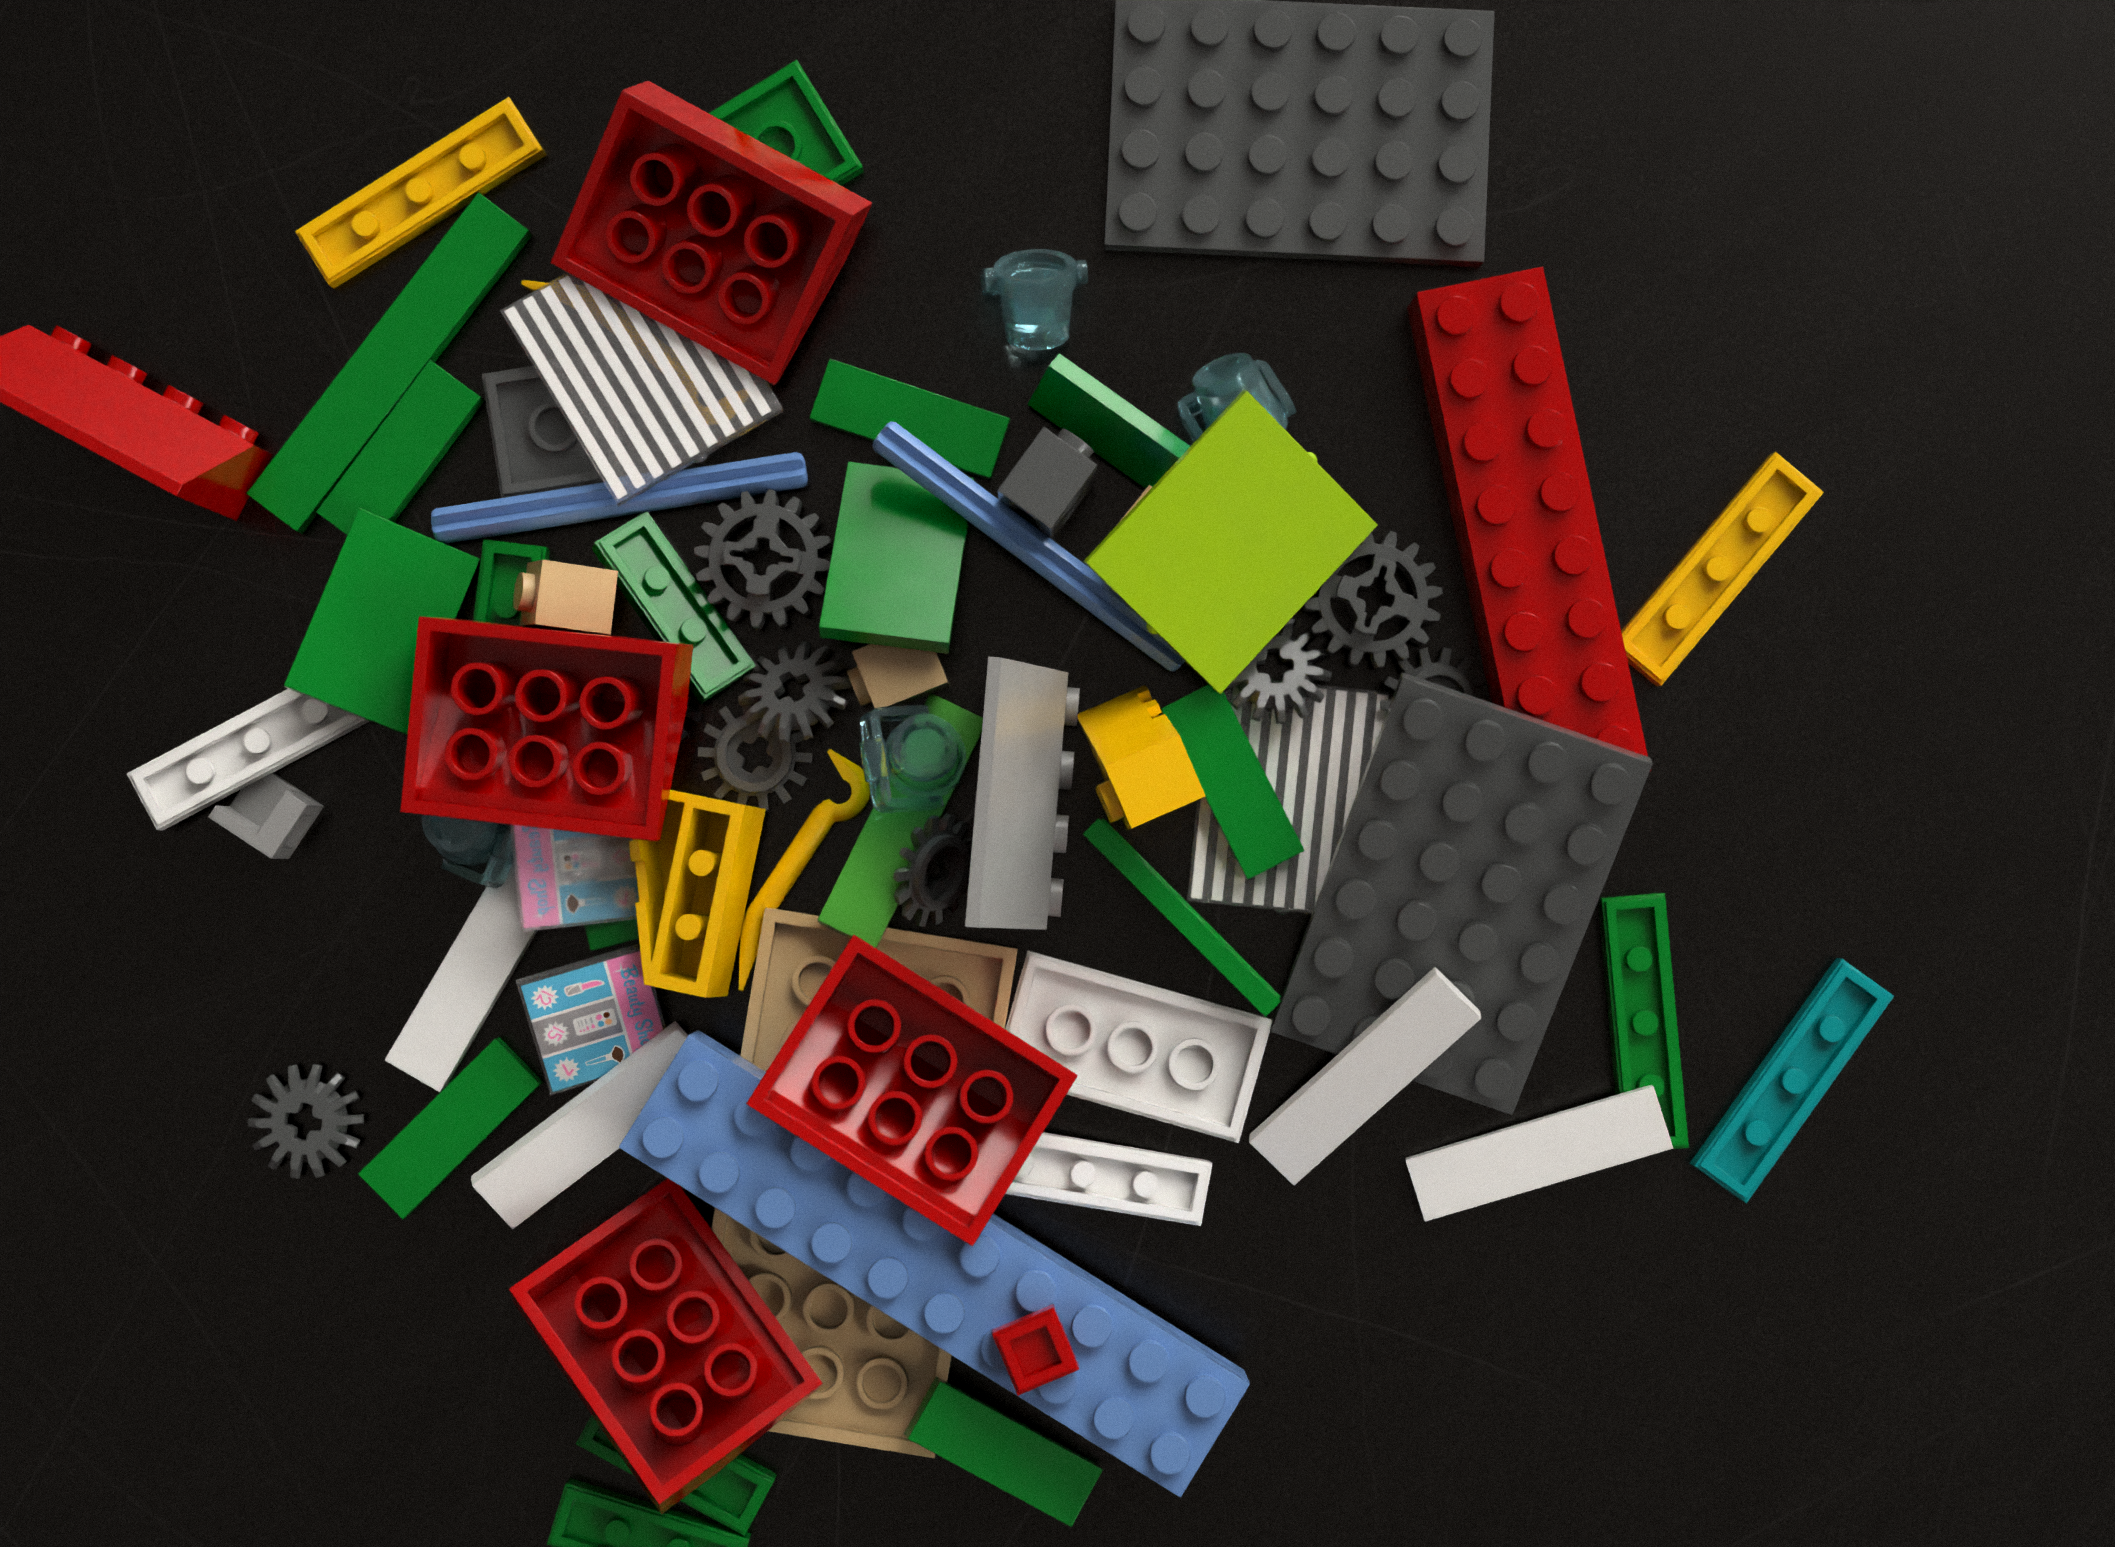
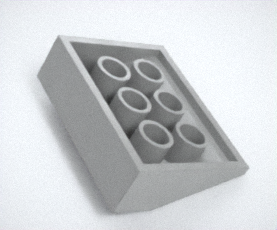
(1018, 796)

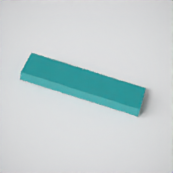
(1791, 1079)

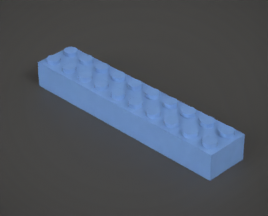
(1139, 1381)

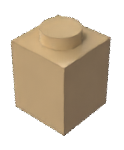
(566, 597)
(895, 675)

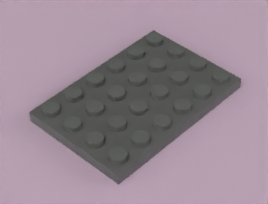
(1300, 131)
(1469, 856)

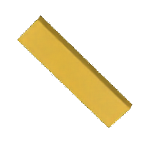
(420, 193)
(1717, 568)

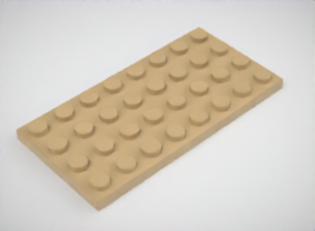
(866, 1360)

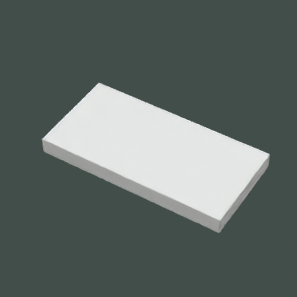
(1142, 1044)

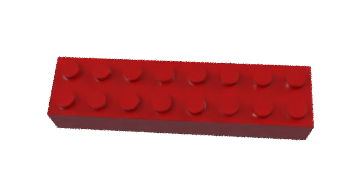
(1524, 505)

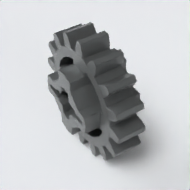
(766, 531)
(1400, 606)

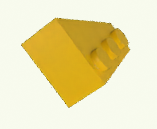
(1139, 759)
(695, 892)

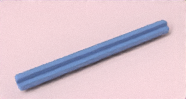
(596, 503)
(1019, 539)

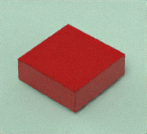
(1035, 1349)

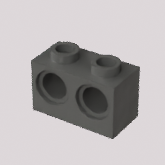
(1050, 480)

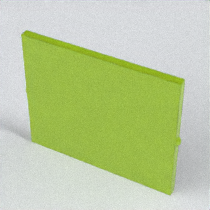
(1231, 542)

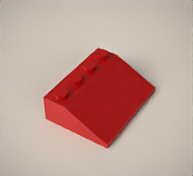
(708, 230)
(127, 422)
(544, 727)
(912, 1090)
(665, 1342)

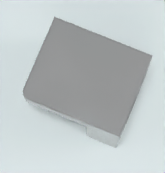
(269, 816)

